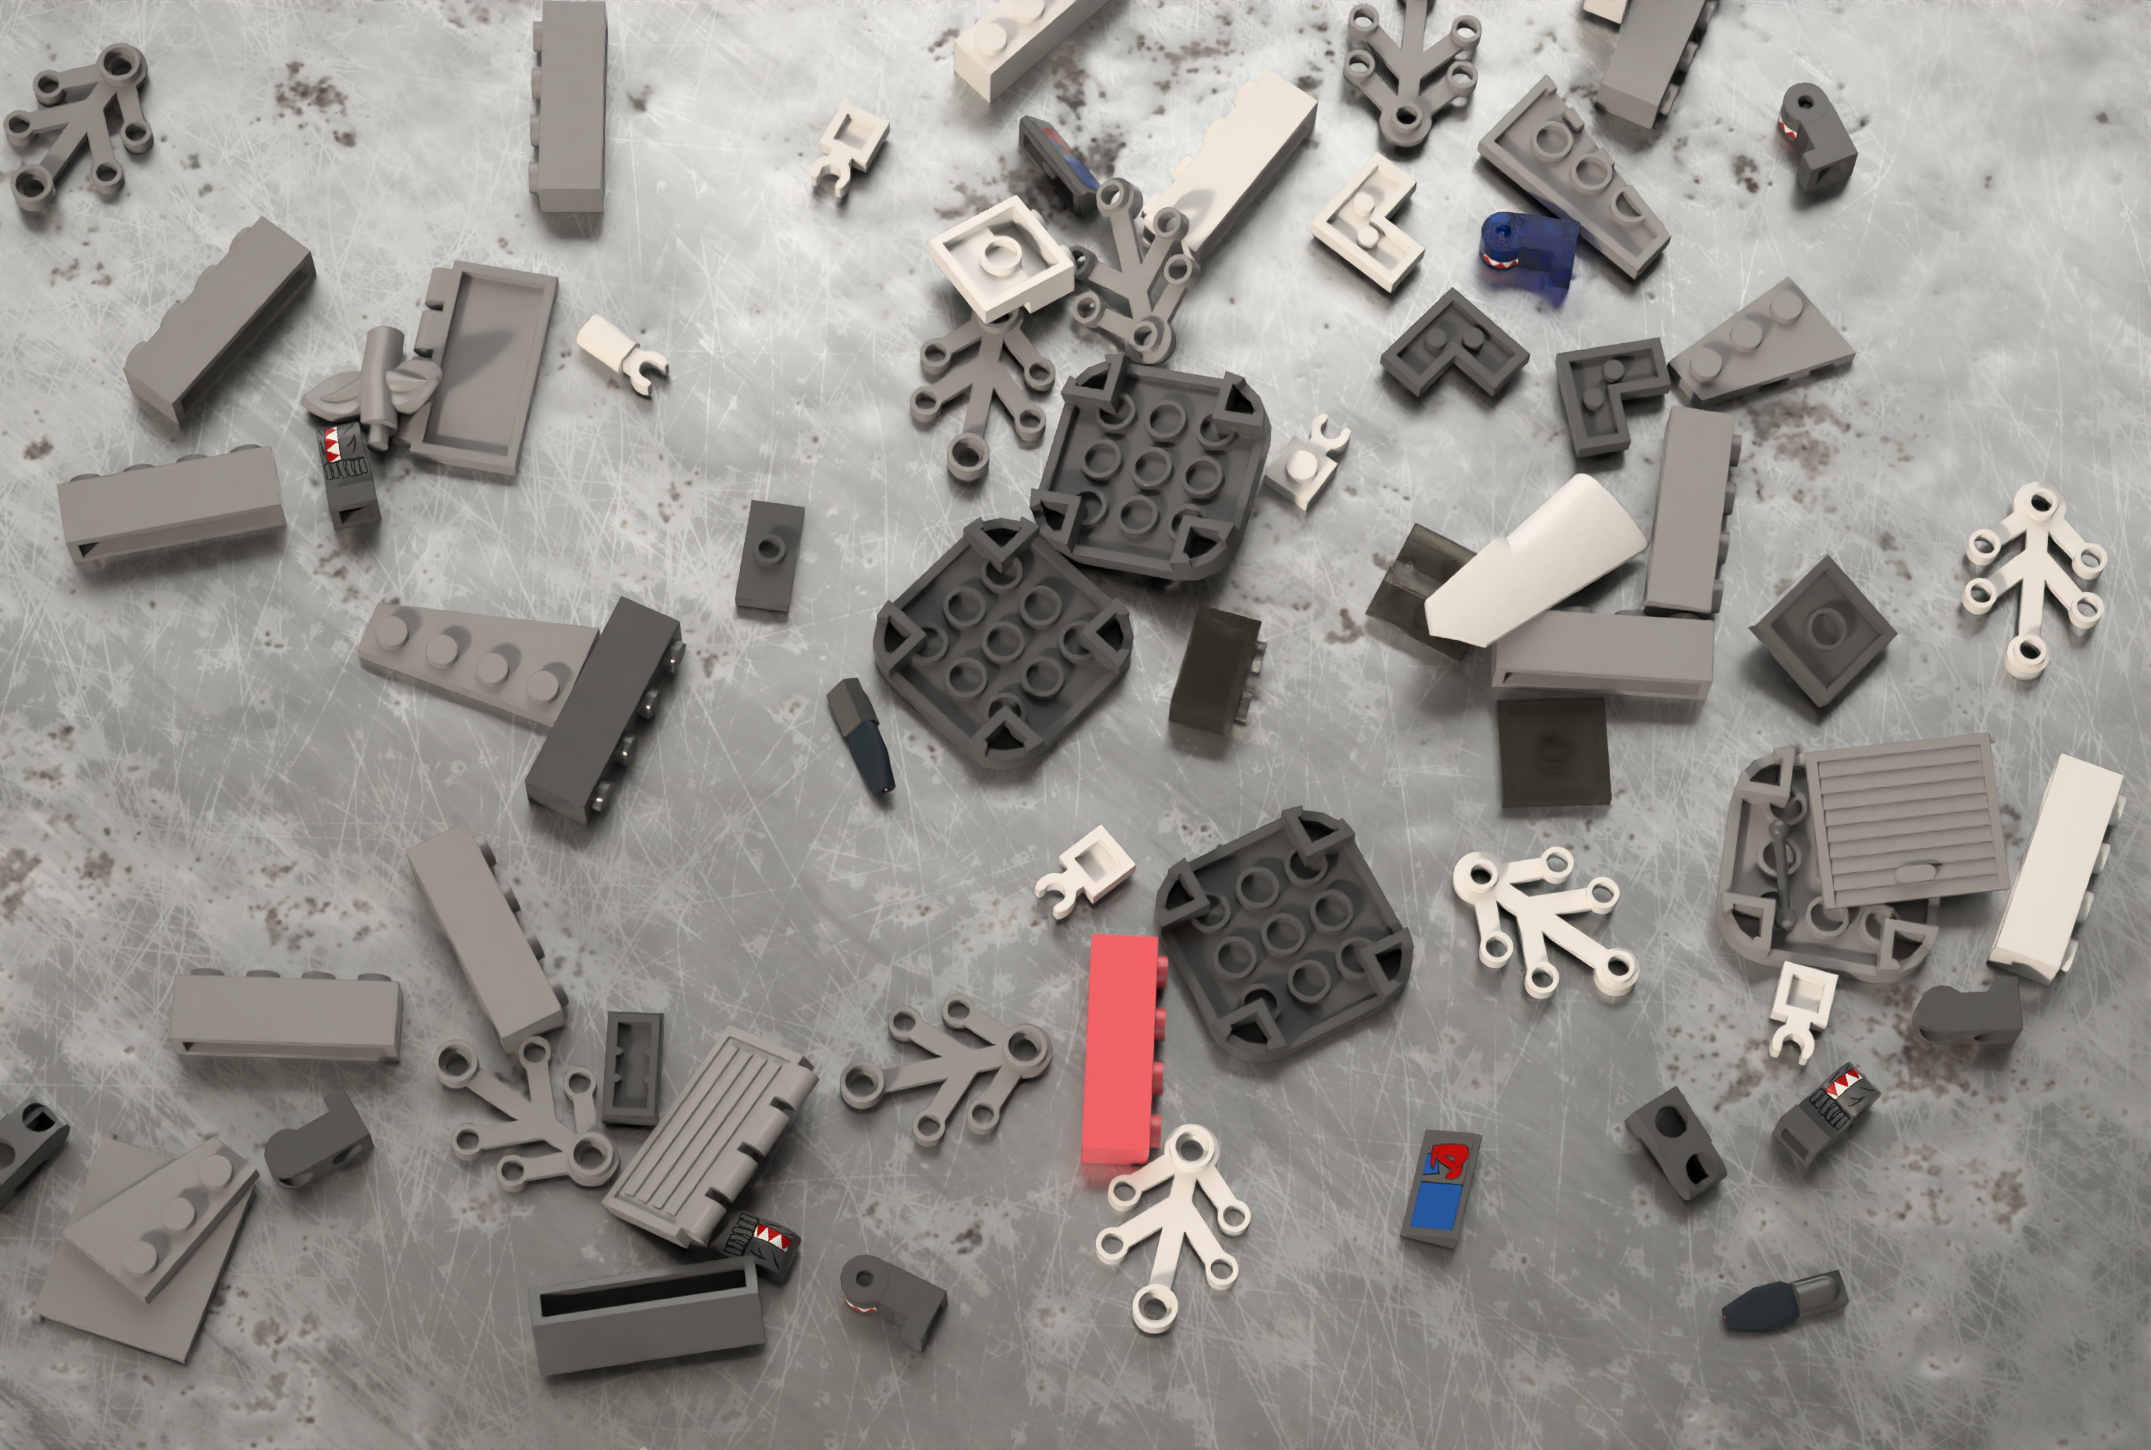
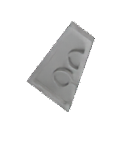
(1759, 345)
(164, 1218)

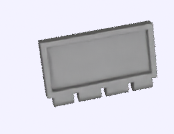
(490, 364)
(709, 1135)

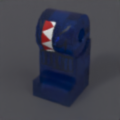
(1530, 243)

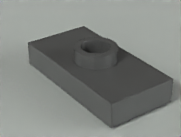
(770, 556)
(633, 1068)

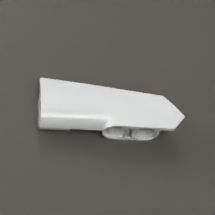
(1542, 562)

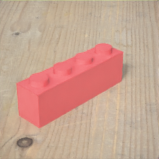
(1121, 1050)

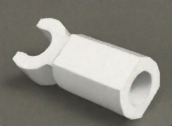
(620, 352)

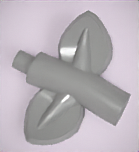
(377, 390)

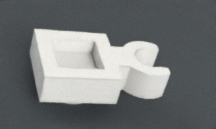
(849, 142)
(1304, 467)
(1090, 867)
(1803, 1003)

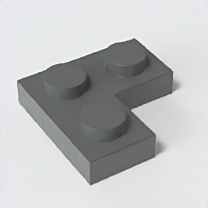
(1458, 335)
(1597, 383)

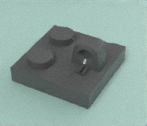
(1823, 630)

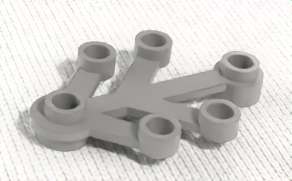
(1410, 67)
(81, 120)
(1137, 276)
(984, 376)
(955, 1065)
(533, 1119)

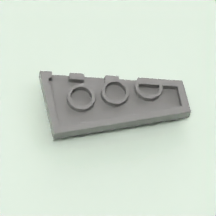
(1561, 166)
(492, 659)

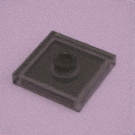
(1553, 752)

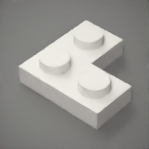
(1359, 223)

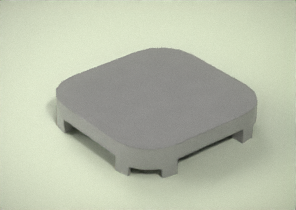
(1854, 942)

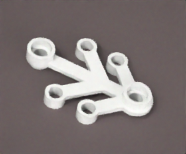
(2035, 570)
(1539, 917)
(1175, 1217)

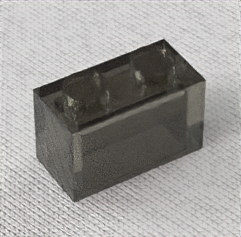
(1216, 670)

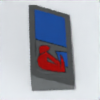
(1059, 165)
(1441, 1187)

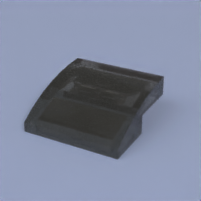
(1417, 573)

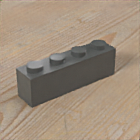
(605, 711)
(646, 1315)

